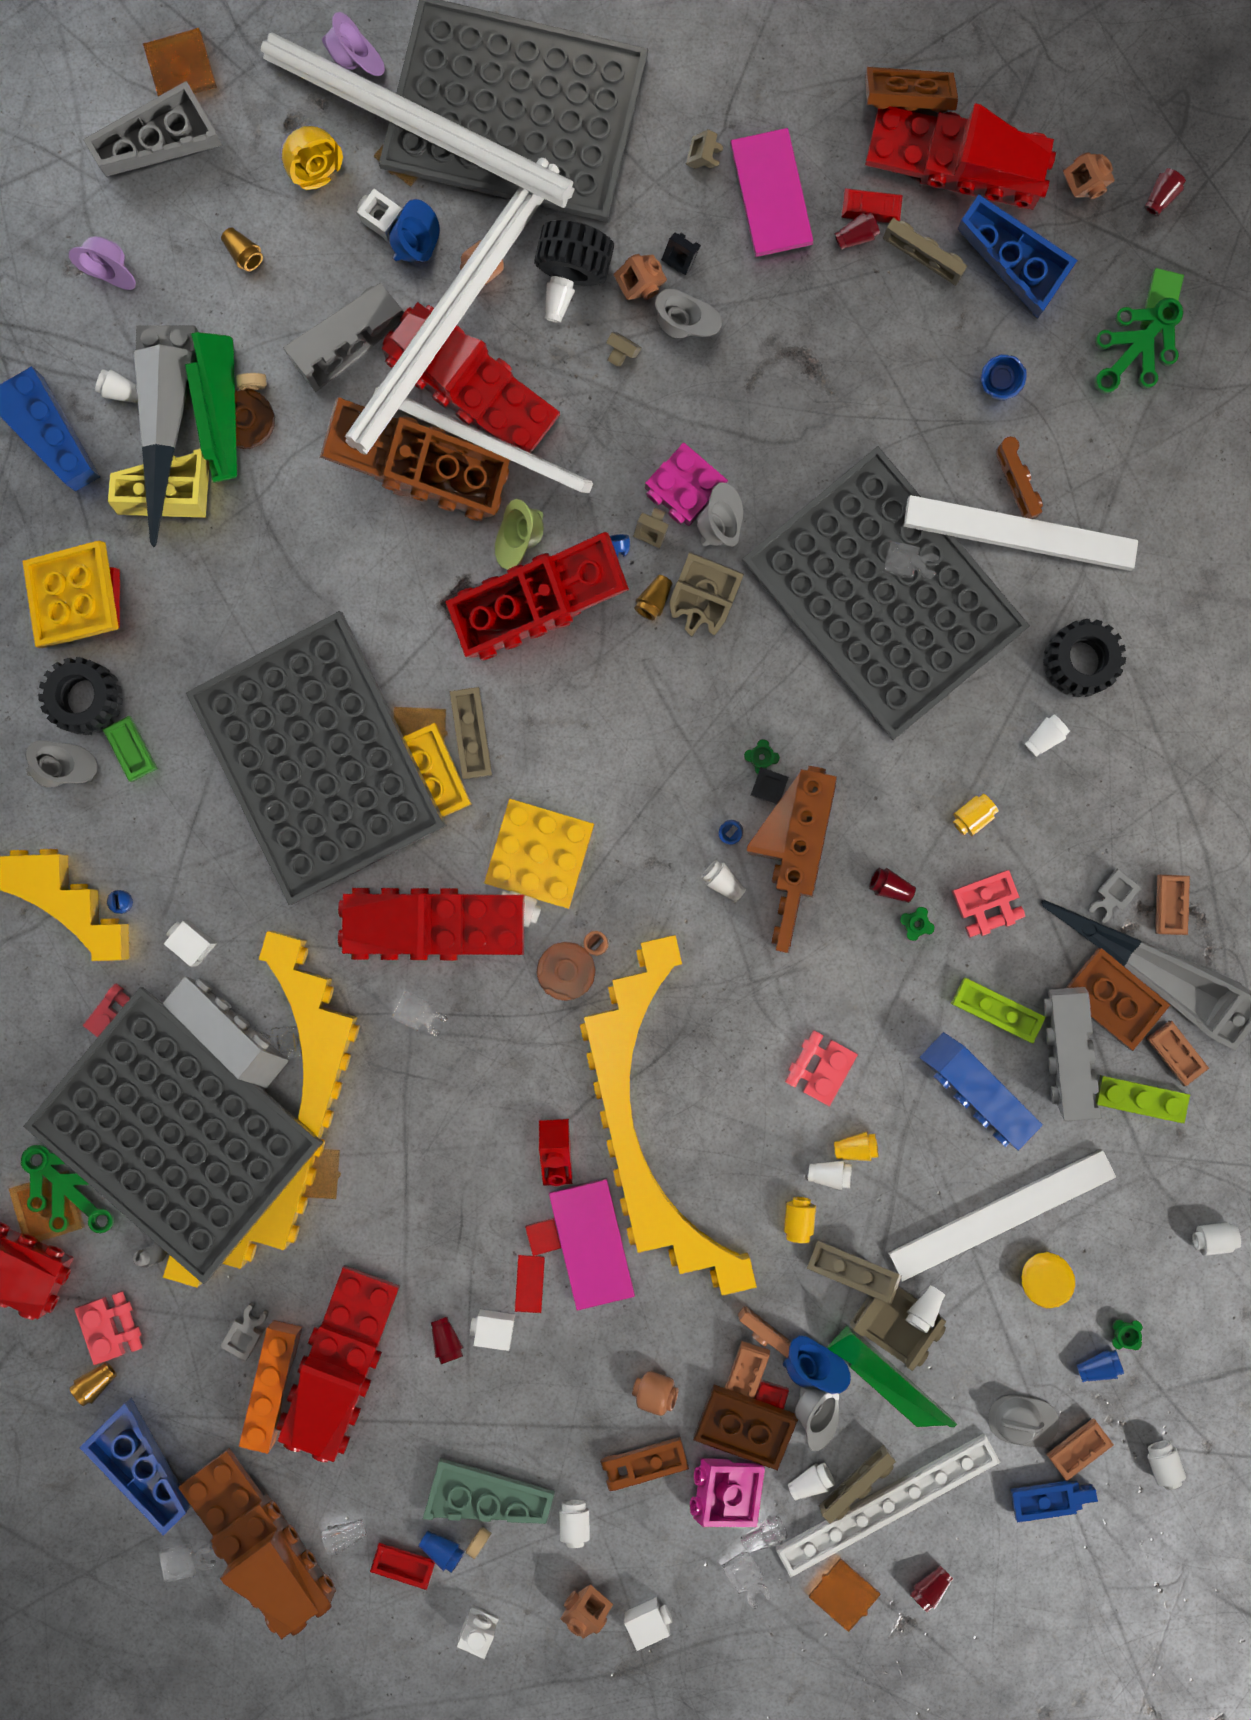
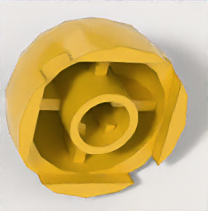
(310, 157)

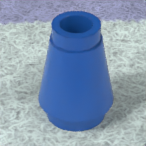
(1101, 1367)
(442, 1551)

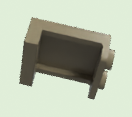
(888, 1328)

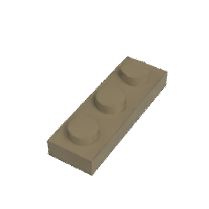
(925, 251)
(470, 733)
(854, 1272)
(857, 1484)

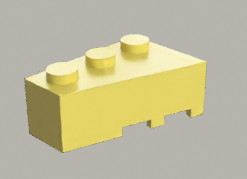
(184, 494)

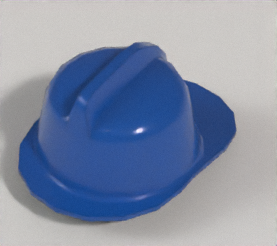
(415, 232)
(816, 1366)

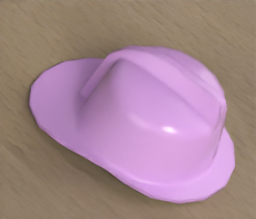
(350, 47)
(104, 261)

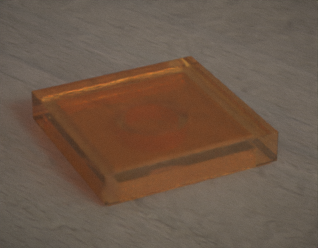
(179, 60)
(38, 1222)

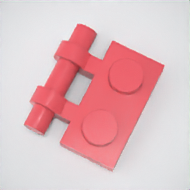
(984, 895)
(829, 1071)
(101, 1331)

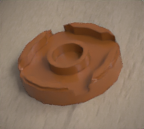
(566, 971)

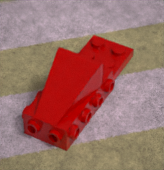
(964, 154)
(475, 384)
(536, 597)
(430, 924)
(30, 1273)
(337, 1366)

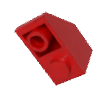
(555, 1152)

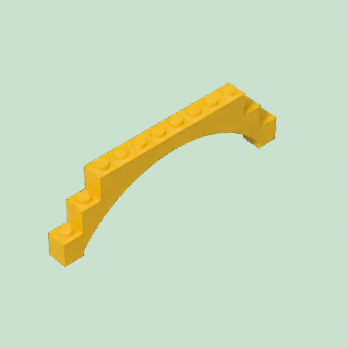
(45, 883)
(324, 1046)
(651, 1213)

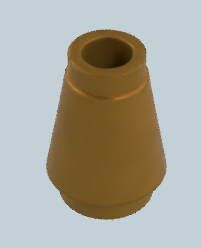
(242, 249)
(653, 598)
(92, 1384)

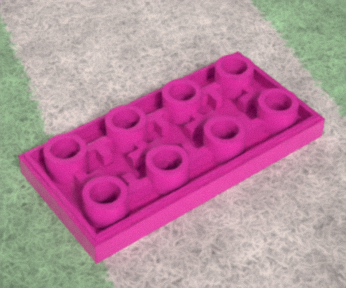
(771, 192)
(591, 1244)

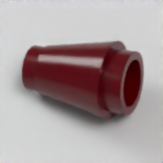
(1165, 190)
(858, 231)
(890, 885)
(445, 1341)
(931, 1589)

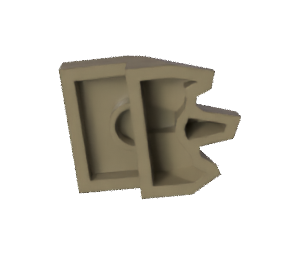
(704, 593)

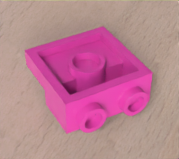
(683, 484)
(727, 1493)

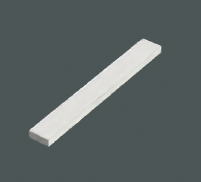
(496, 445)
(1020, 533)
(1002, 1214)
(888, 1505)

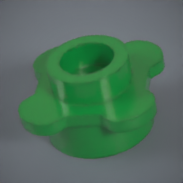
(762, 748)
(909, 920)
(1133, 1341)

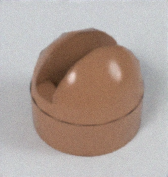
(592, 939)

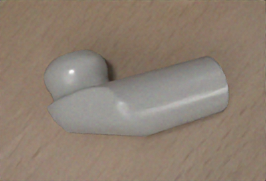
(149, 1256)

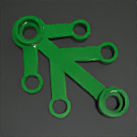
(1142, 342)
(61, 1186)

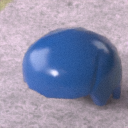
(1003, 377)

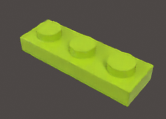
(998, 1010)
(1142, 1099)

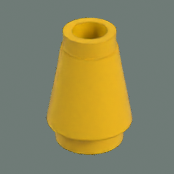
(858, 1147)

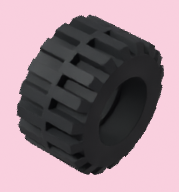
(574, 252)
(1106, 648)
(58, 688)

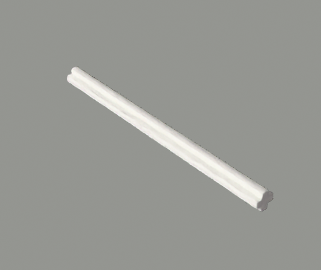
(418, 120)
(444, 318)

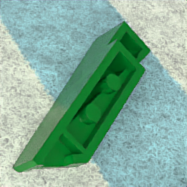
(213, 402)
(889, 1380)

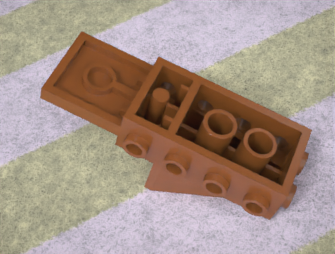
(421, 463)
(782, 839)
(259, 1546)

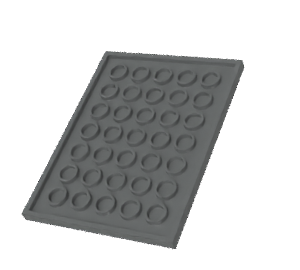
(524, 89)
(884, 634)
(315, 758)
(172, 1135)

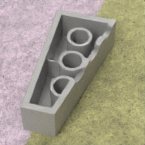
(154, 133)
(344, 336)
(225, 1032)
(1072, 1053)

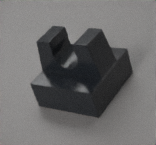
(680, 253)
(769, 786)

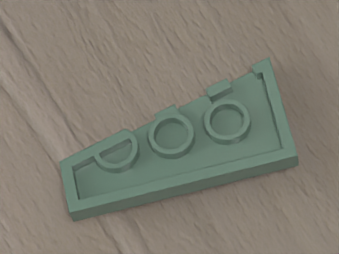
(483, 1495)

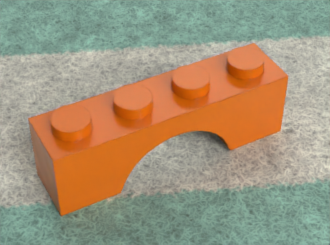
(269, 1386)

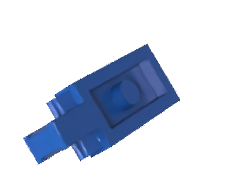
(1051, 1500)

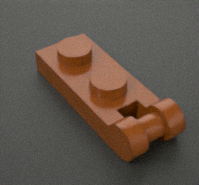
(1019, 478)
(645, 1464)

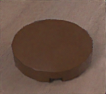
(253, 419)

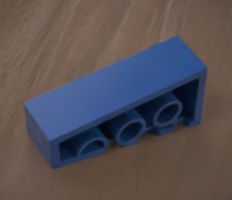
(1016, 253)
(41, 423)
(981, 1091)
(137, 1467)

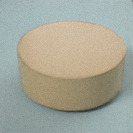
(252, 381)
(478, 1542)

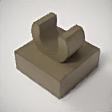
(702, 149)
(622, 348)
(651, 528)

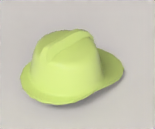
(518, 532)

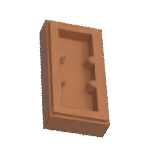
(1172, 904)
(1177, 1053)
(764, 1332)
(747, 1369)
(1080, 1449)

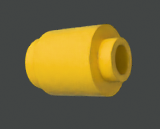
(975, 815)
(799, 1220)

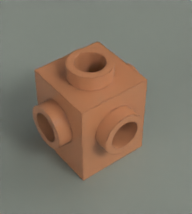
(1089, 175)
(640, 277)
(586, 1611)

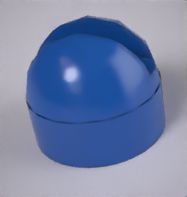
(621, 543)
(725, 827)
(125, 901)

